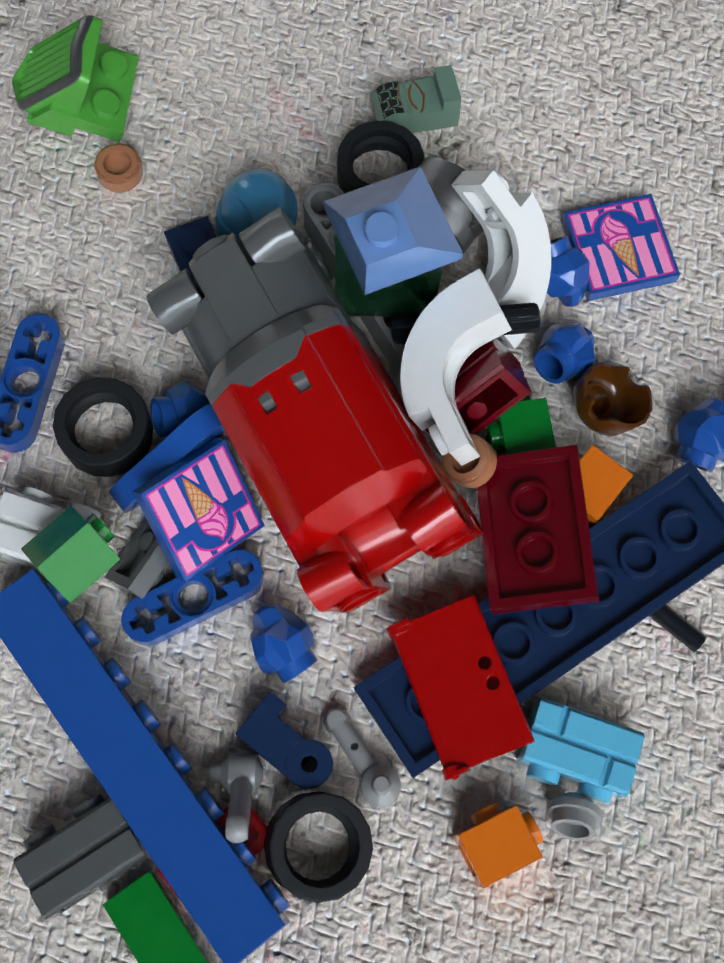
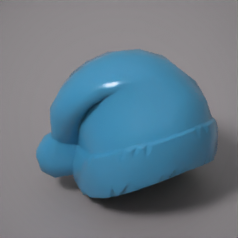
(252, 197)

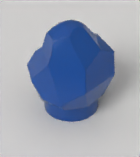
(568, 272)
(564, 352)
(176, 407)
(702, 435)
(281, 642)

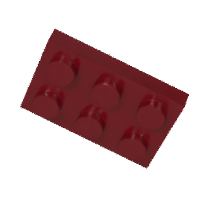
(537, 532)

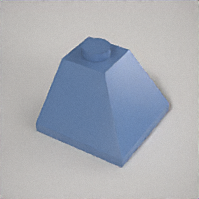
(392, 230)

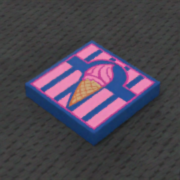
(623, 246)
(199, 508)

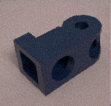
(299, 760)

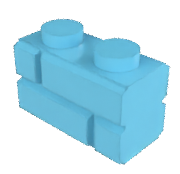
(581, 750)

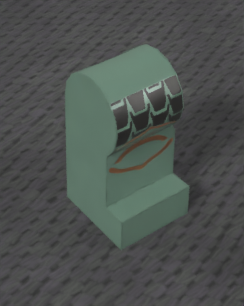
(421, 102)

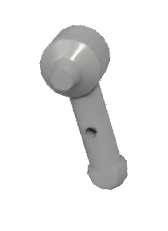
(240, 777)
(379, 783)

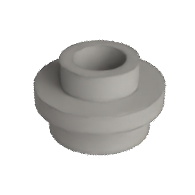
(574, 816)

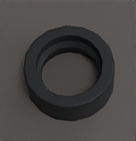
(371, 137)
(92, 393)
(358, 856)

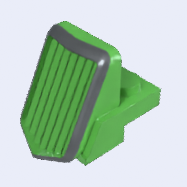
(76, 82)

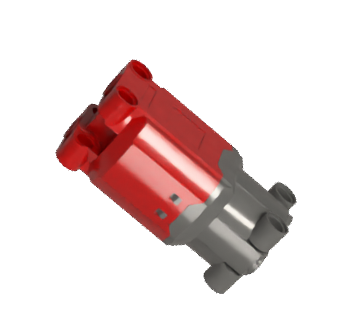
(312, 413)

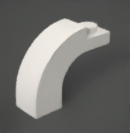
(515, 238)
(435, 350)

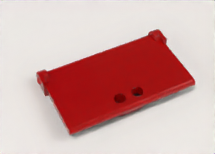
(453, 691)

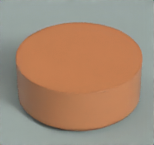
(118, 168)
(475, 472)

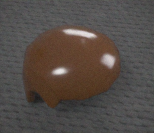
(610, 400)

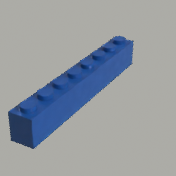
(139, 771)

